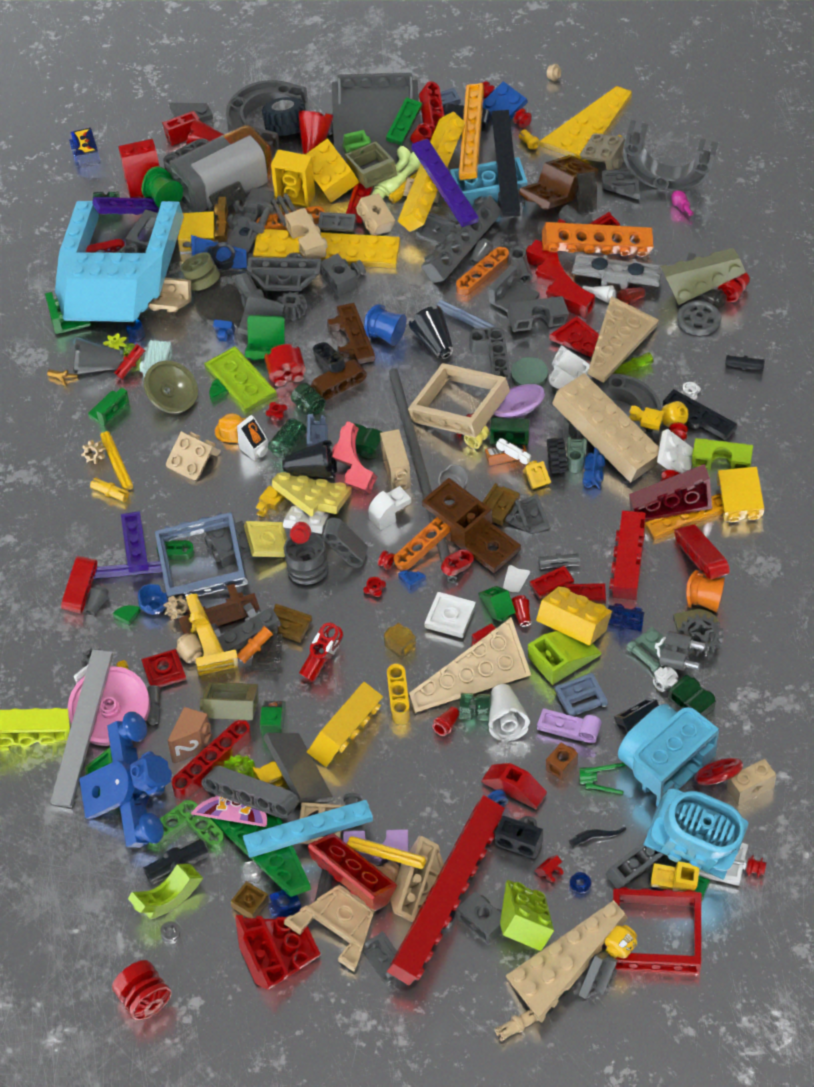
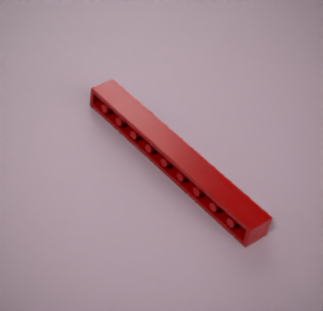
(445, 891)

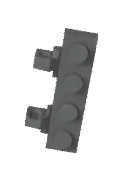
(239, 636)

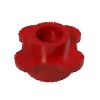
(276, 415)
(374, 582)

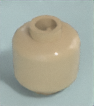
(189, 647)

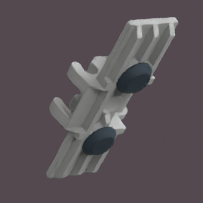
(617, 271)

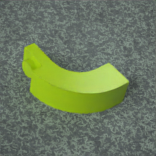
(169, 894)

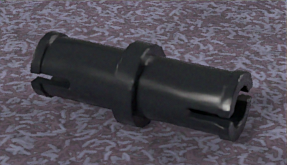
(745, 362)

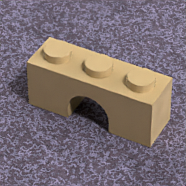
(302, 225)

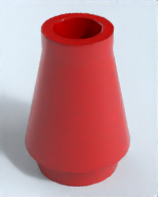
(522, 609)
(444, 723)

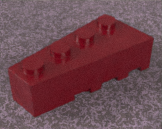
(674, 496)

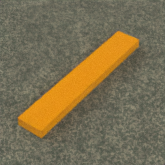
(665, 526)

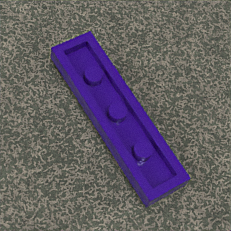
(121, 206)
(134, 542)

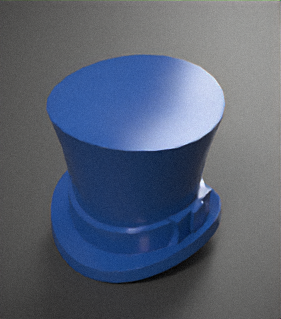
(385, 324)

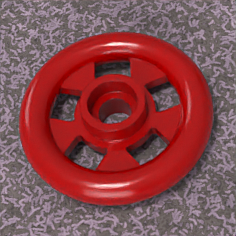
(718, 771)

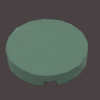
(529, 371)

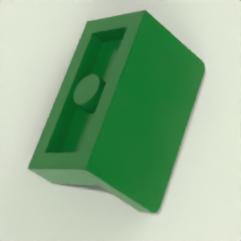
(109, 406)

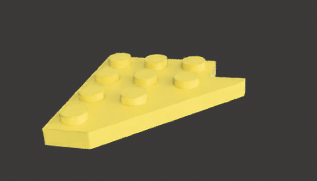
(312, 494)

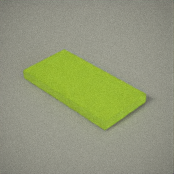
(241, 379)

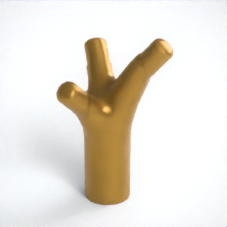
(61, 375)

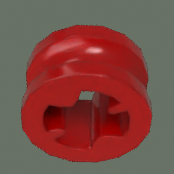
(386, 559)

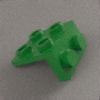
(263, 335)

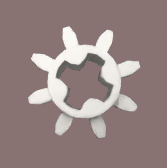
(665, 678)

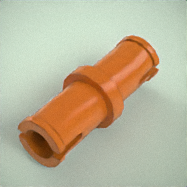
(254, 644)

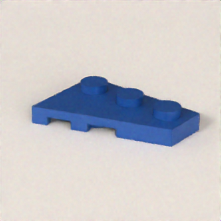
(201, 245)

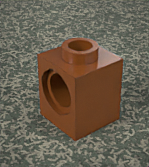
(562, 768)

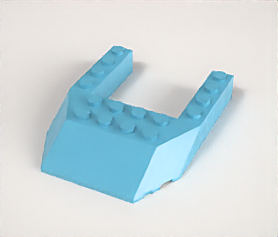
(112, 284)

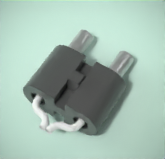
(677, 651)

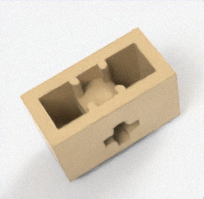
(375, 214)
(751, 782)

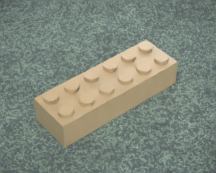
(607, 427)

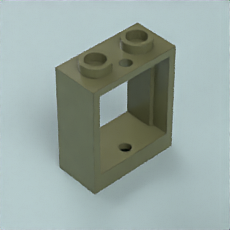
(376, 173)
(230, 700)

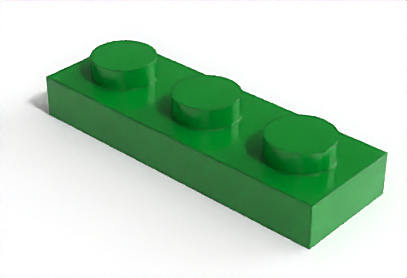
(404, 121)

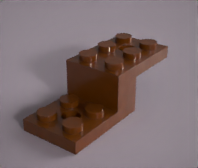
(556, 182)
(471, 525)

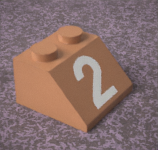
(189, 735)

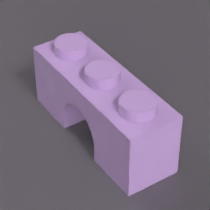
(394, 838)

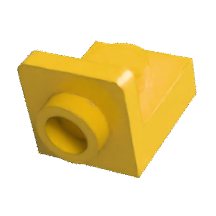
(536, 474)

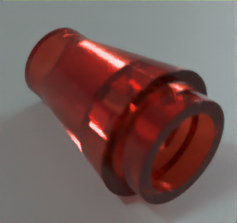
(630, 295)

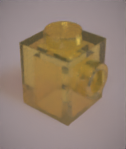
(399, 640)

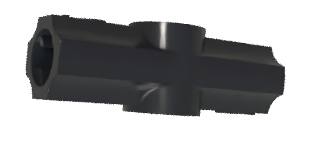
(187, 855)

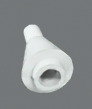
(602, 292)

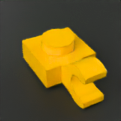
(649, 417)
(269, 499)

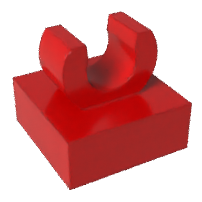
(548, 866)

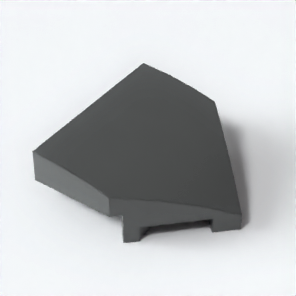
(529, 515)
(599, 975)

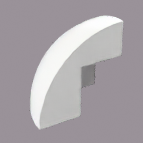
(567, 368)

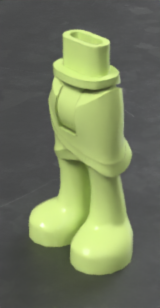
(408, 163)

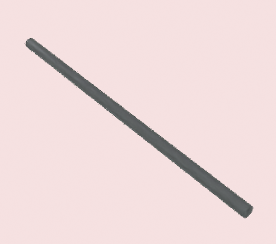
(417, 455)

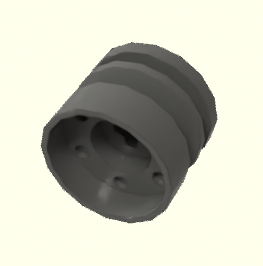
(306, 561)

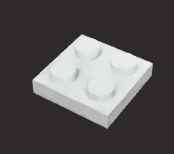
(450, 614)

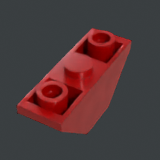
(516, 783)

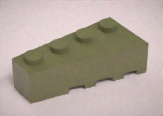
(702, 274)

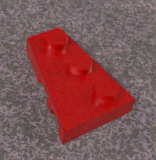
(576, 336)

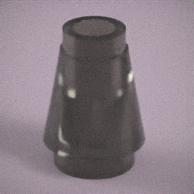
(715, 297)

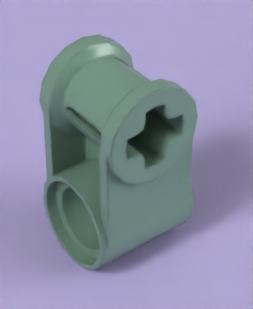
(576, 454)

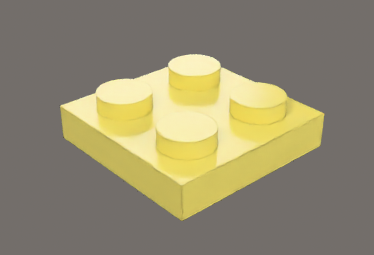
(265, 538)

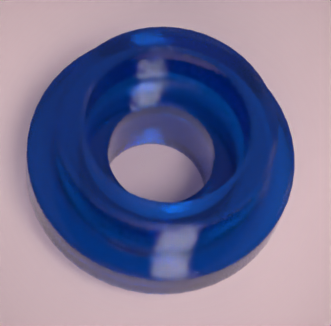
(580, 877)

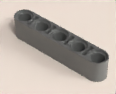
(250, 792)

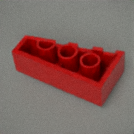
(628, 555)

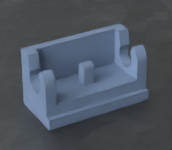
(316, 430)

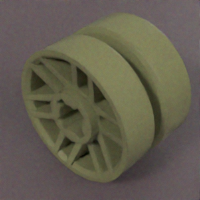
(200, 270)

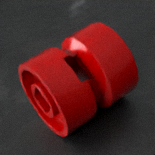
(735, 287)

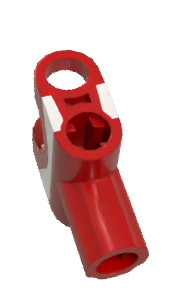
(316, 660)

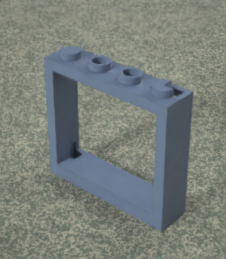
(187, 529)

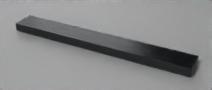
(505, 163)

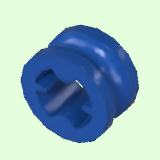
(499, 797)

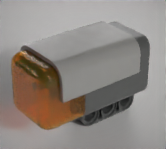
(213, 165)

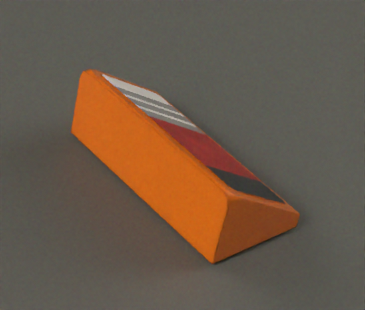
(497, 456)

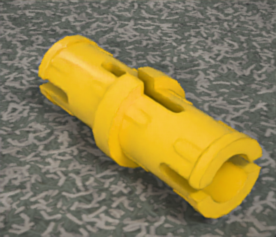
(109, 489)

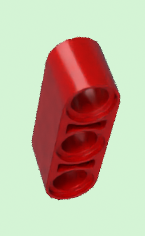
(79, 584)

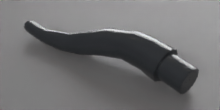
(594, 833)

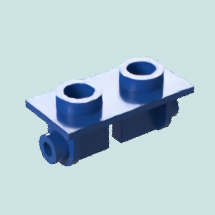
(594, 463)

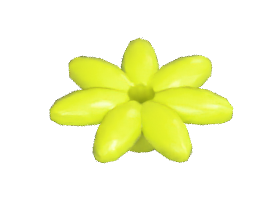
(115, 341)

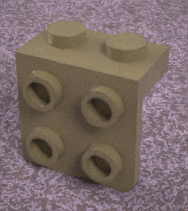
(605, 149)

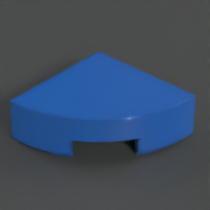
(411, 579)

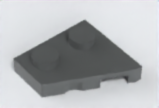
(201, 109)

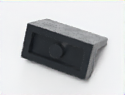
(635, 713)

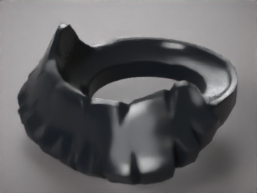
(226, 264)

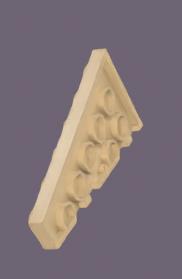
(560, 964)

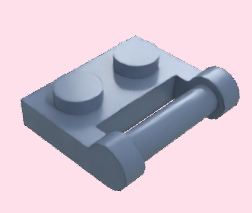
(578, 690)

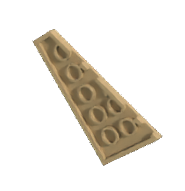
(619, 336)
(483, 666)

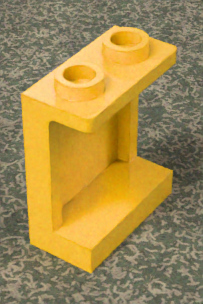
(740, 494)

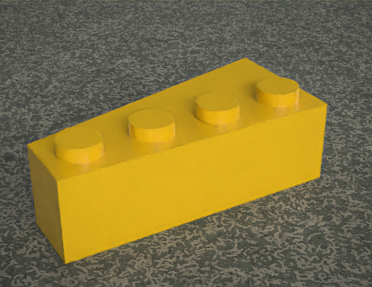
(345, 724)

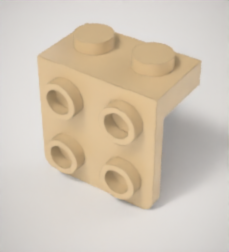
(173, 296)
(191, 455)

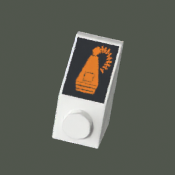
(252, 439)

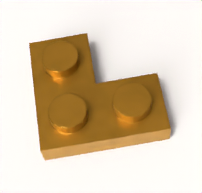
(222, 211)

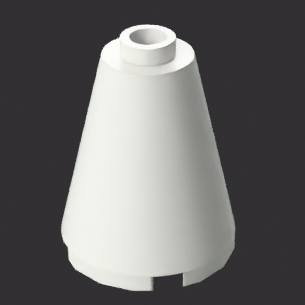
(506, 714)

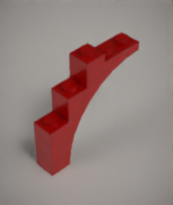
(558, 283)

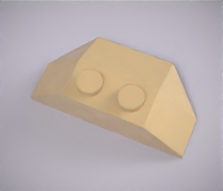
(415, 883)

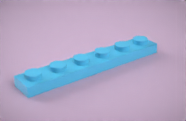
(307, 828)

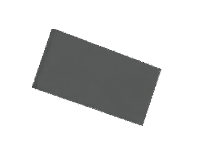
(297, 767)

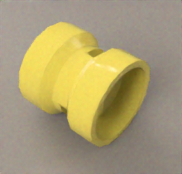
(477, 442)

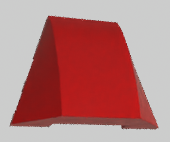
(273, 949)

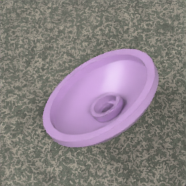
(520, 401)

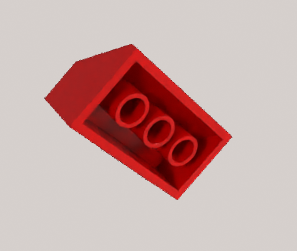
(352, 871)

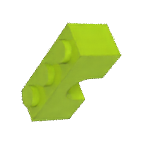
(708, 451)

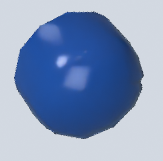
(152, 599)

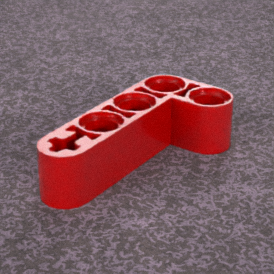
(431, 112)

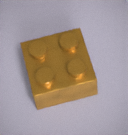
(249, 900)

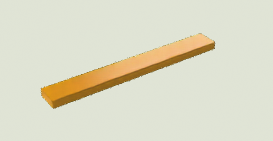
(471, 132)

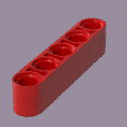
(702, 551)
(215, 751)

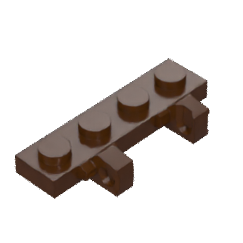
(358, 342)
(224, 612)

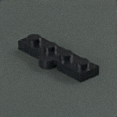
(703, 416)

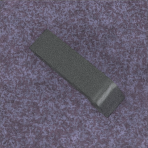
(492, 341)

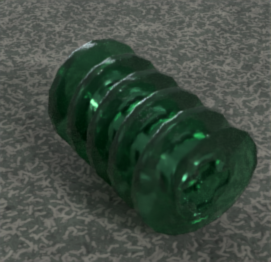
(287, 438)

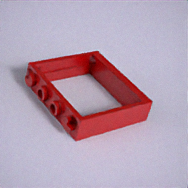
(663, 962)

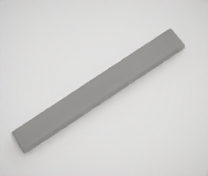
(81, 728)

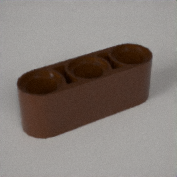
(334, 383)

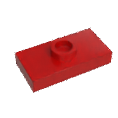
(549, 582)
(594, 592)

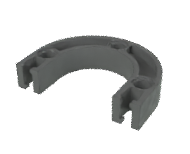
(258, 95)
(664, 176)
(628, 390)

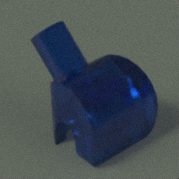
(136, 333)

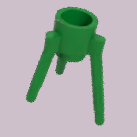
(589, 775)

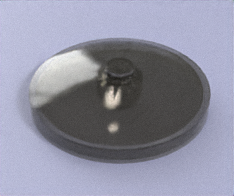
(222, 299)

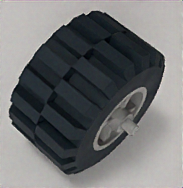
(282, 115)

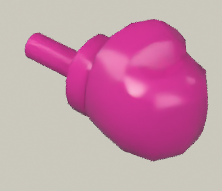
(680, 200)

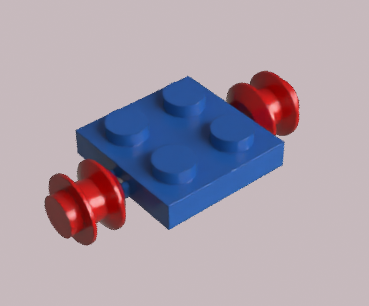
(506, 98)

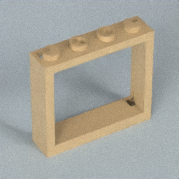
(453, 422)

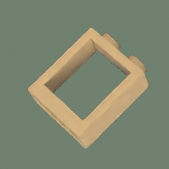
(395, 459)

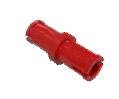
(129, 361)

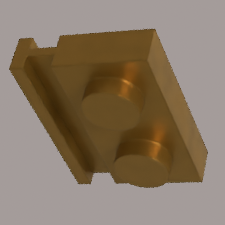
(501, 502)
(293, 622)

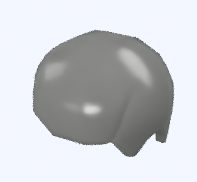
(455, 473)

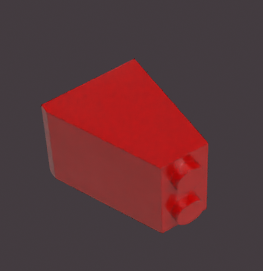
(136, 161)

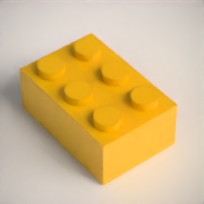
(331, 171)
(293, 176)
(574, 615)

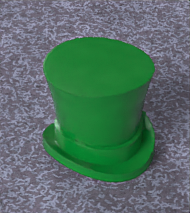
(161, 187)

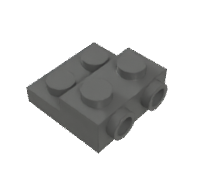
(222, 544)

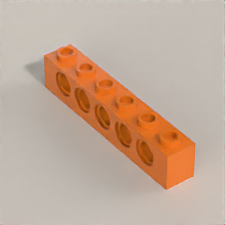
(604, 233)

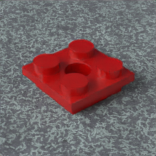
(162, 678)

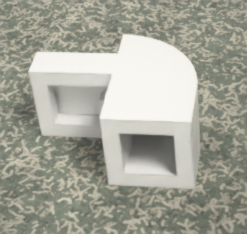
(385, 505)

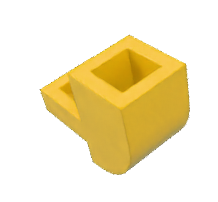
(677, 878)

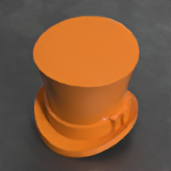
(704, 591)

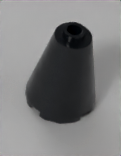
(433, 331)
(312, 461)

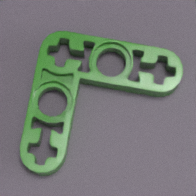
(184, 819)

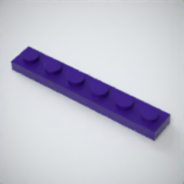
(445, 183)

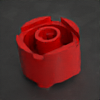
(285, 364)

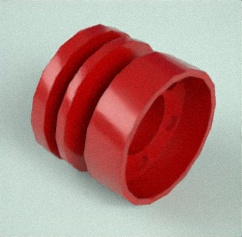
(141, 990)

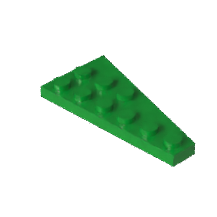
(280, 865)

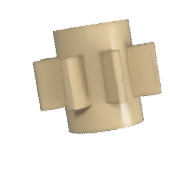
(91, 446)
(171, 609)

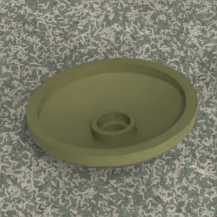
(175, 380)

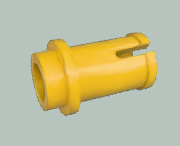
(531, 141)

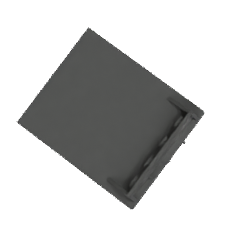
(371, 105)

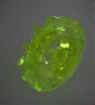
(239, 760)

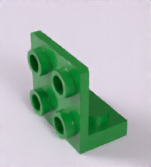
(57, 319)

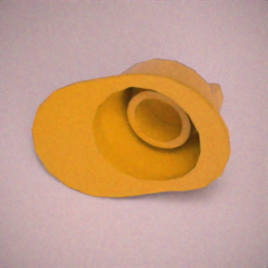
(227, 428)

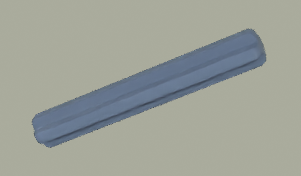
(463, 315)

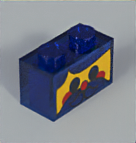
(85, 147)

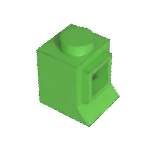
(355, 141)

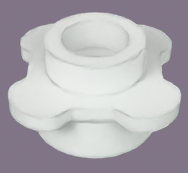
(691, 390)

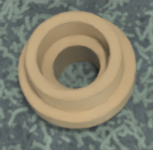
(554, 72)

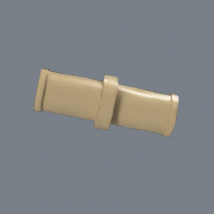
(515, 1025)

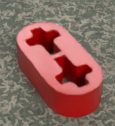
(454, 559)

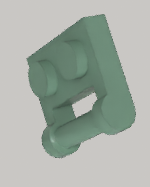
(647, 641)

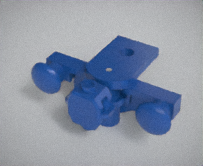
(128, 783)

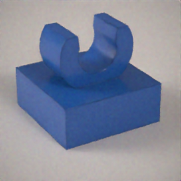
(223, 328)

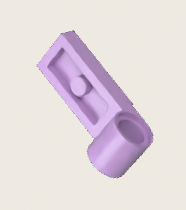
(570, 726)

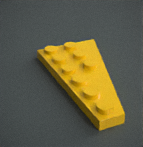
(596, 118)

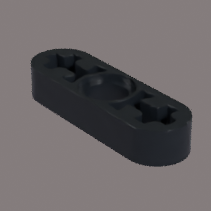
(329, 357)

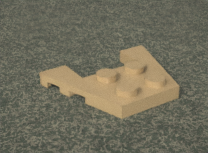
(343, 915)

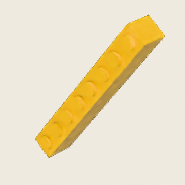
(423, 189)

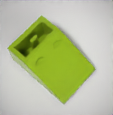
(560, 655)
(525, 916)

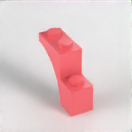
(345, 453)

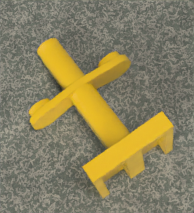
(214, 657)

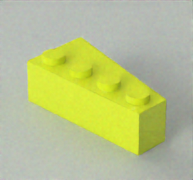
(33, 725)

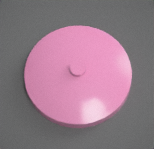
(122, 694)

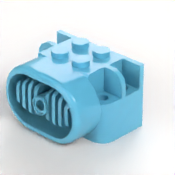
(668, 748)
(697, 831)

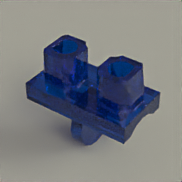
(626, 618)

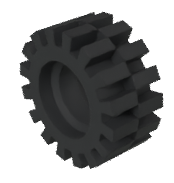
(557, 455)

